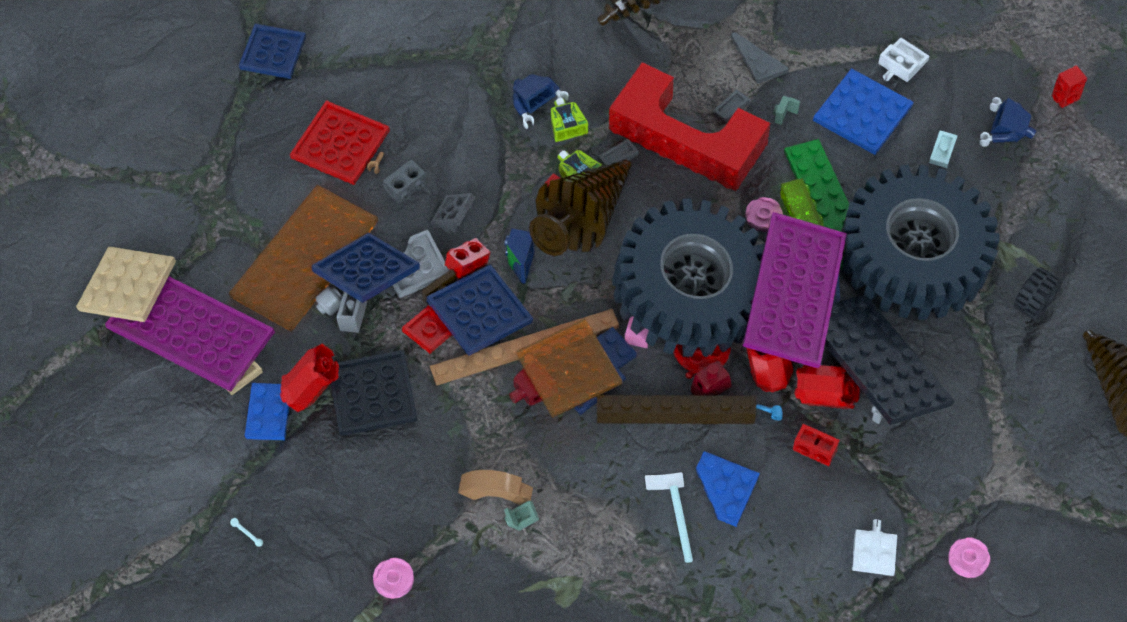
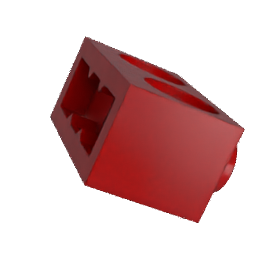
(1069, 86)
(467, 258)
(816, 445)

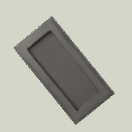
(729, 106)
(620, 152)

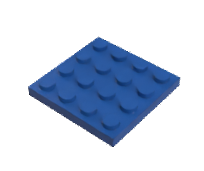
(863, 111)

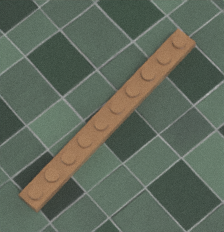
(506, 352)

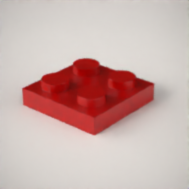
(427, 330)

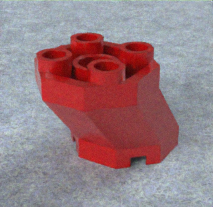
(769, 371)
(309, 378)
(826, 387)

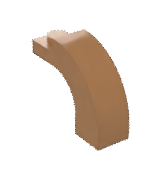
(494, 483)

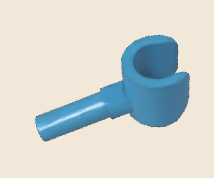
(775, 410)

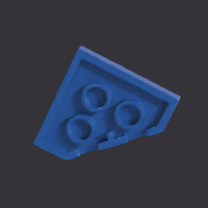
(726, 486)

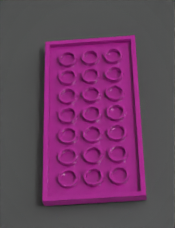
(795, 290)
(198, 334)

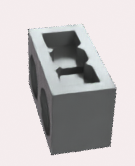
(403, 179)

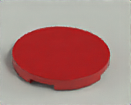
(698, 361)

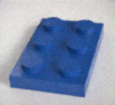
(266, 413)

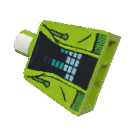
(567, 121)
(575, 163)

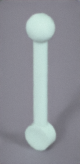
(235, 523)

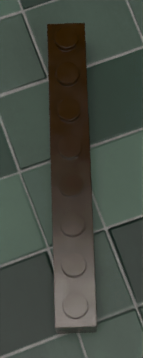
(676, 409)

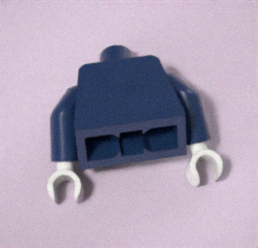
(533, 93)
(1009, 123)

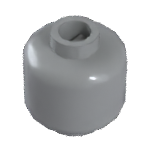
(329, 301)

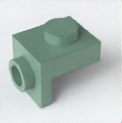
(787, 104)
(521, 516)

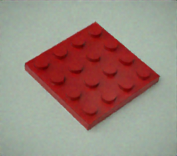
(340, 142)

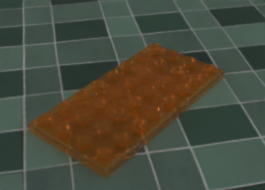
(282, 278)

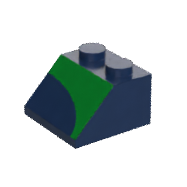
(520, 253)

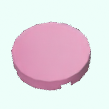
(759, 213)
(969, 557)
(393, 578)

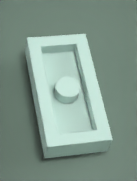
(943, 149)

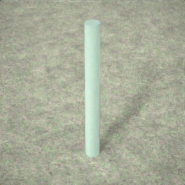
(681, 524)

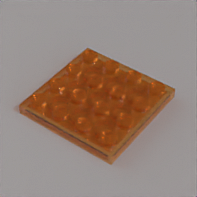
(568, 367)

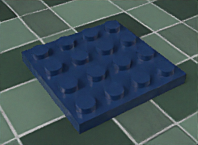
(365, 267)
(479, 310)

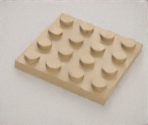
(126, 284)

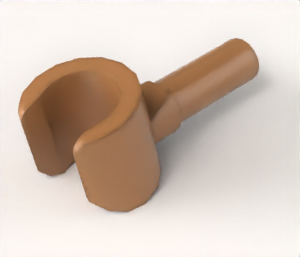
(375, 163)

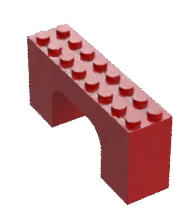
(718, 156)

